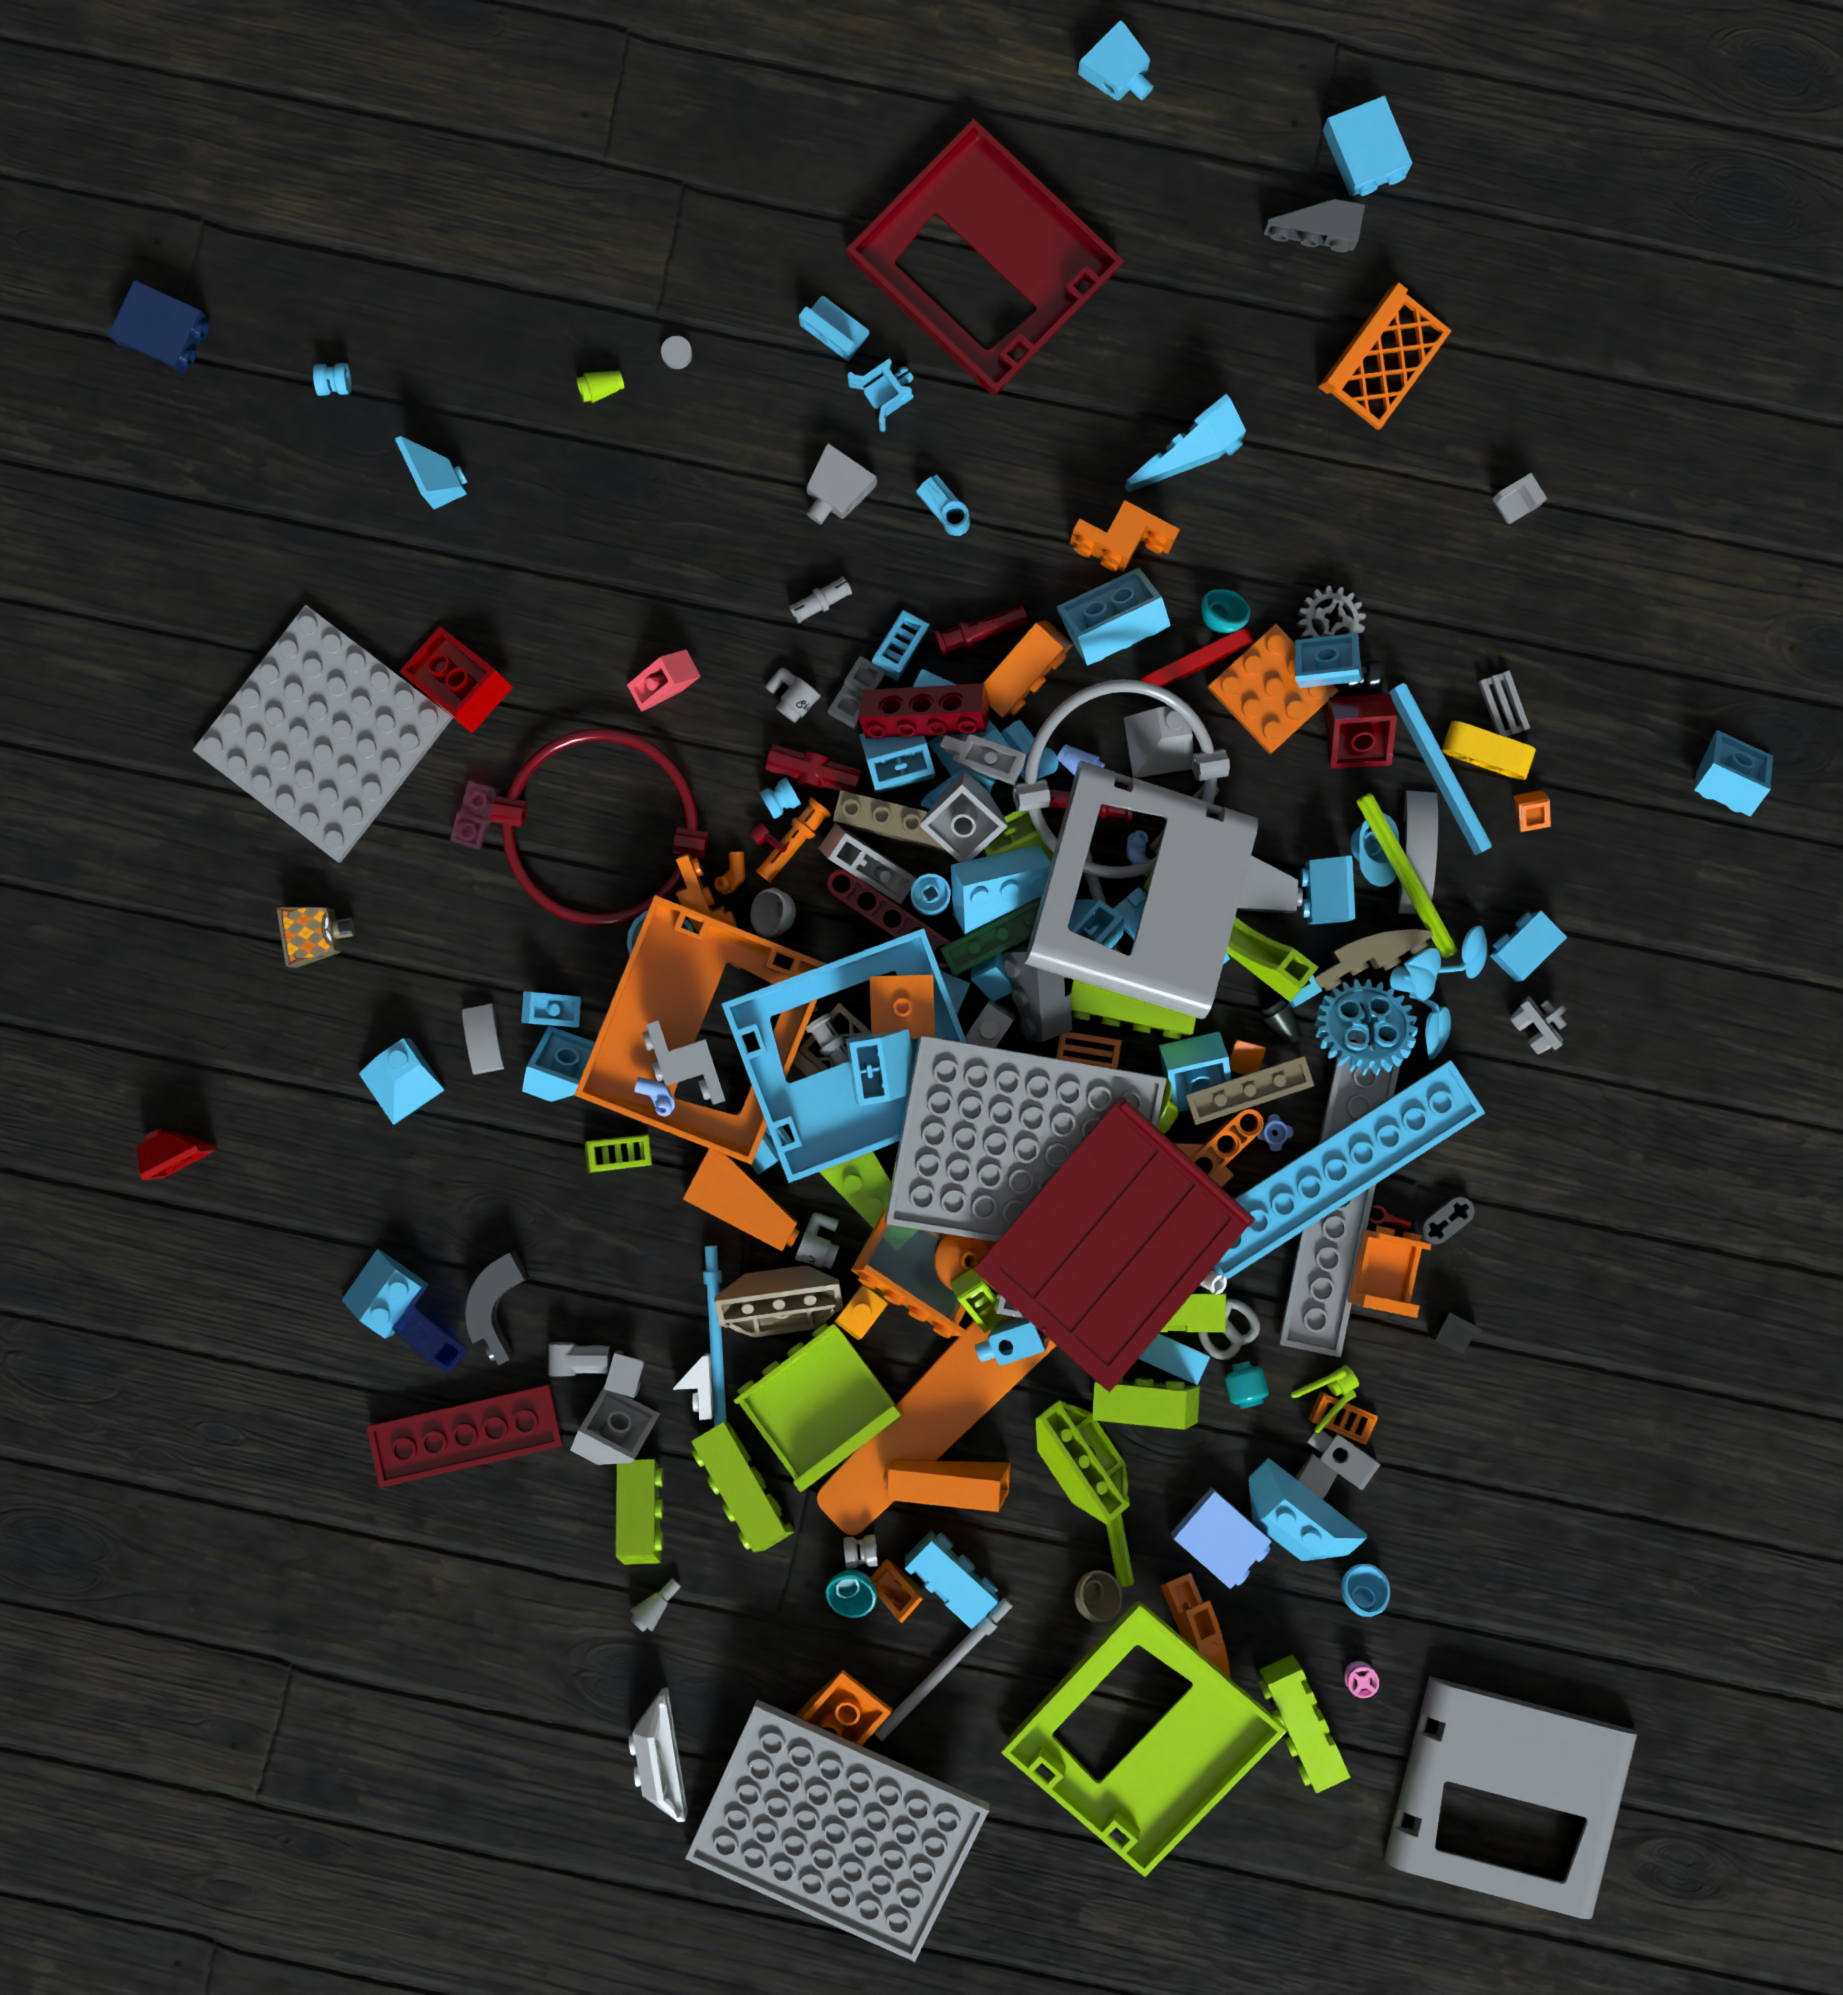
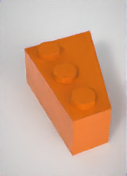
(1026, 667)

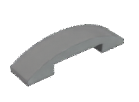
(1420, 843)

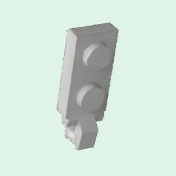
(985, 757)

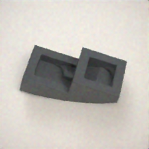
(847, 703)

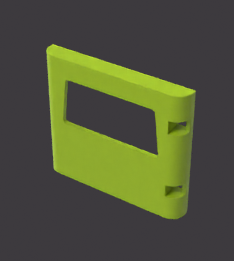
(1173, 1770)

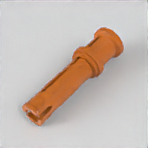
(803, 828)

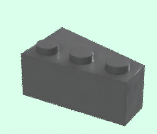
(1038, 997)

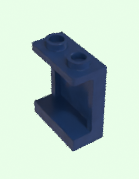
(159, 327)

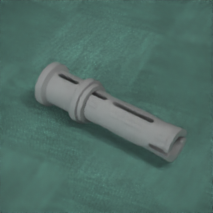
(829, 1040)

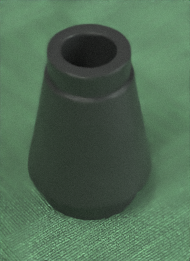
(1282, 1020)

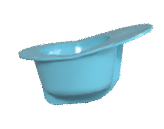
(1371, 856)

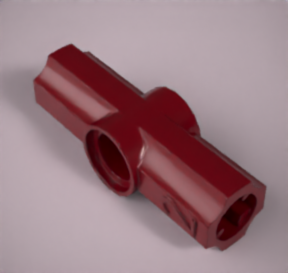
(812, 770)

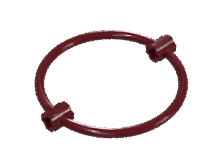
(513, 812)

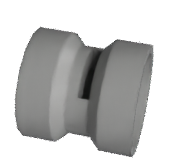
(867, 1550)

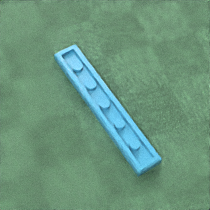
(1440, 769)

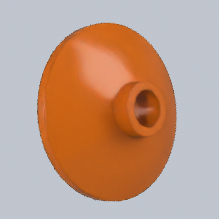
(951, 1255)

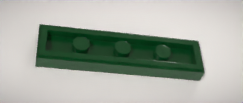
(991, 939)

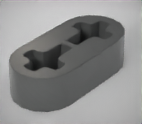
(1442, 1214)

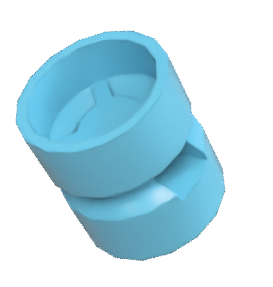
(930, 895)

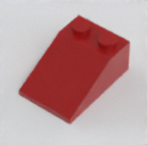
(456, 679)

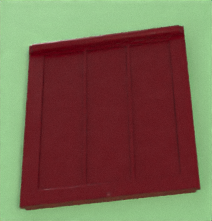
(1114, 1244)

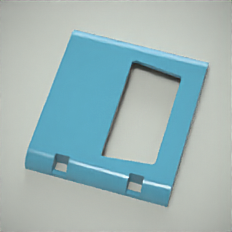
(822, 1106)

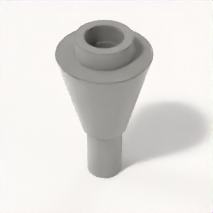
(650, 1610)

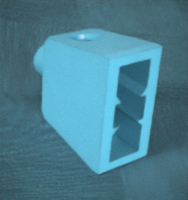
(1117, 64)
(1022, 1334)

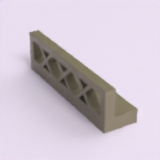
(1249, 1090)

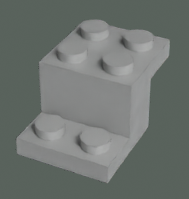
(683, 1063)

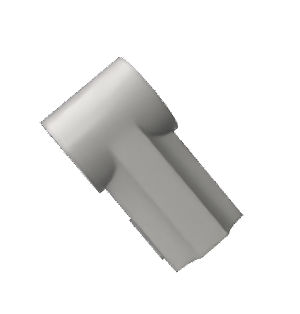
(570, 1358)

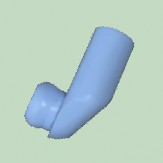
(1137, 848)
(659, 1094)

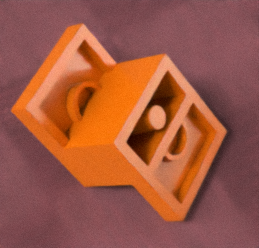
(1123, 537)

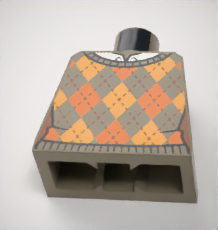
(311, 934)

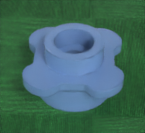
(1284, 1132)

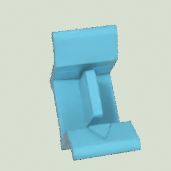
(884, 388)

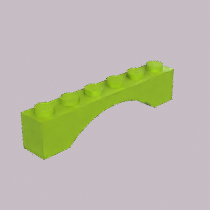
(1270, 961)

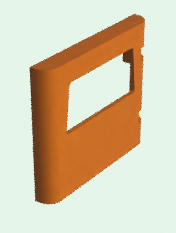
(673, 981)

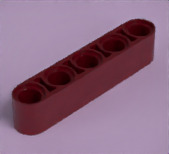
(882, 907)

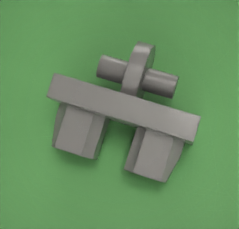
(1547, 1035)

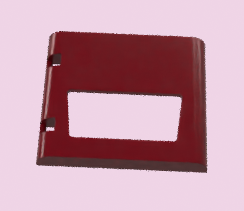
(1012, 226)

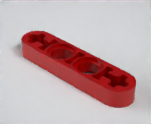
(1200, 658)

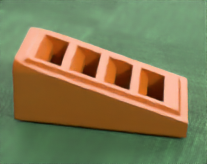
(1321, 1406)

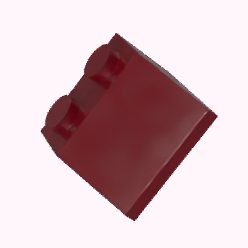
(1361, 730)

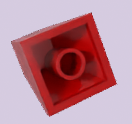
(168, 1152)

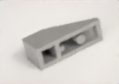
(867, 863)

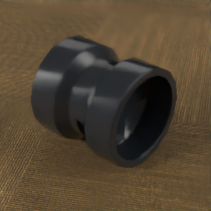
(1370, 678)

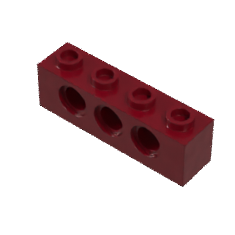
(924, 711)

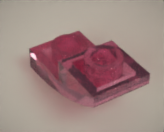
(474, 817)

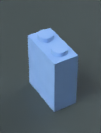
(1221, 1538)

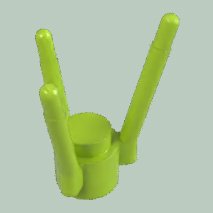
(1339, 1383)

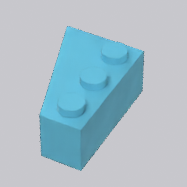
(997, 885)
(952, 1578)

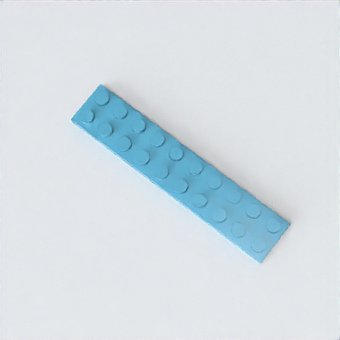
(1351, 1163)

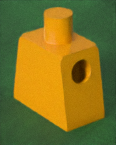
(861, 1311)

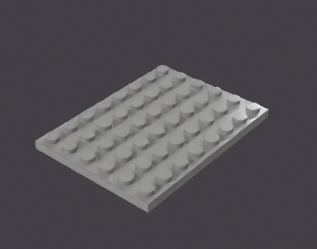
(994, 1129)
(837, 1830)

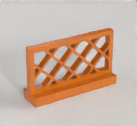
(1370, 335)

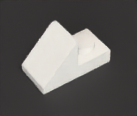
(700, 1377)

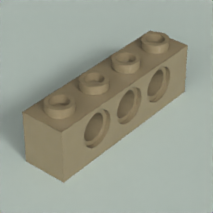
(883, 819)

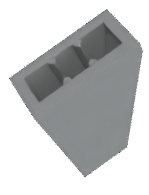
(1269, 889)

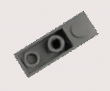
(1325, 224)

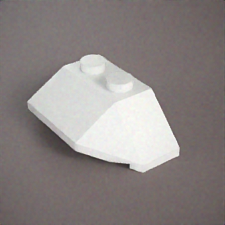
(658, 1758)

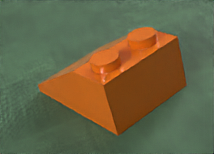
(845, 1709)

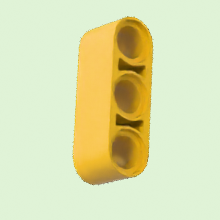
(1488, 750)

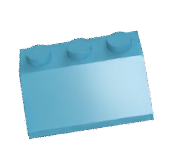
(1114, 616)

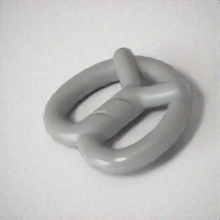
(1231, 1332)

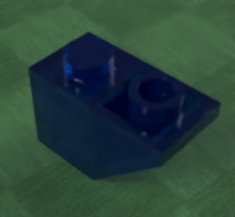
(430, 1338)

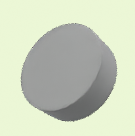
(676, 352)

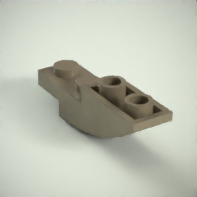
(1379, 949)

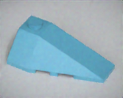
(1211, 436)

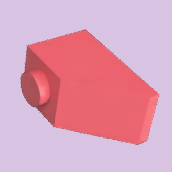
(663, 679)

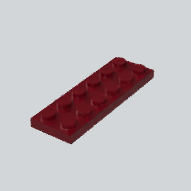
(464, 1435)

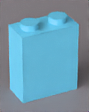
(1367, 147)

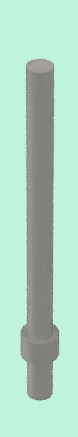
(985, 1626)

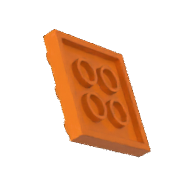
(1264, 691)

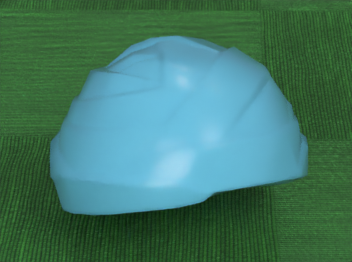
(1365, 1590)

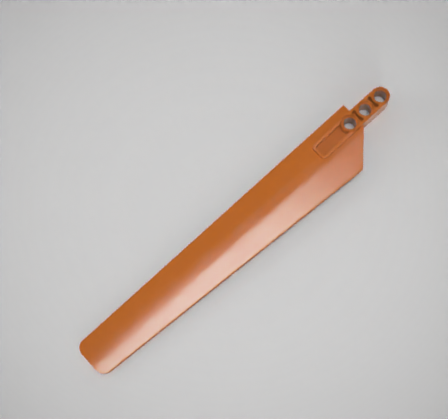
(963, 1388)

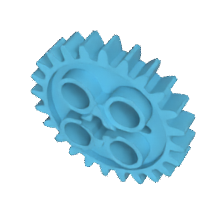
(1393, 1023)

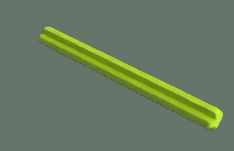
(1406, 875)

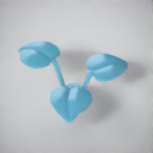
(1420, 979)

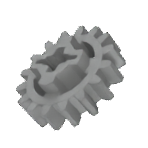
(1318, 616)

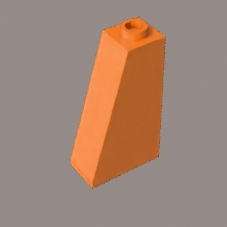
(738, 1199)
(949, 1483)

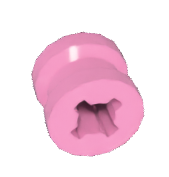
(1366, 1684)

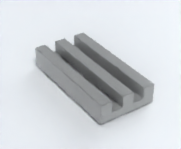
(1514, 699)

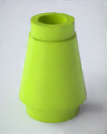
(599, 385)

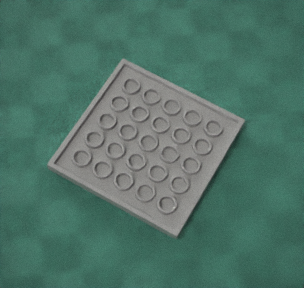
(322, 734)

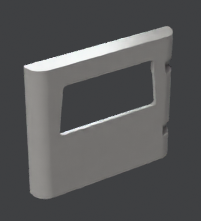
(1186, 904)
(1522, 1755)

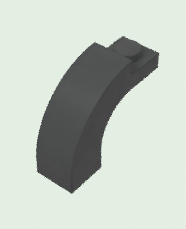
(484, 1301)

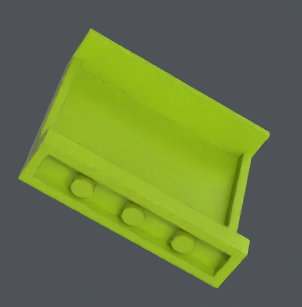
(818, 1405)

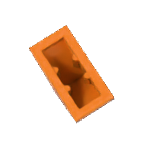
(896, 1590)

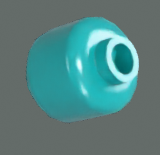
(1246, 1385)

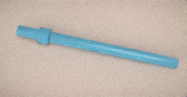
(713, 1278)

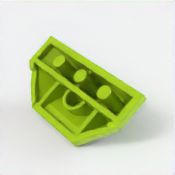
(1083, 1460)

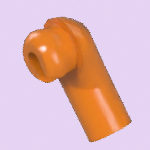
(734, 876)

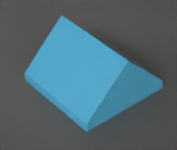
(1327, 660)

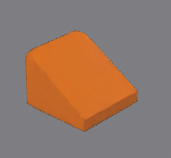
(1532, 810)
(1245, 1057)

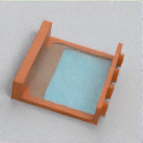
(902, 1267)

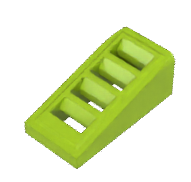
(591, 1160)
(967, 1287)

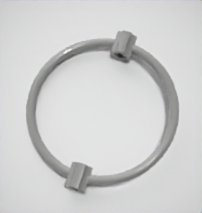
(1035, 794)

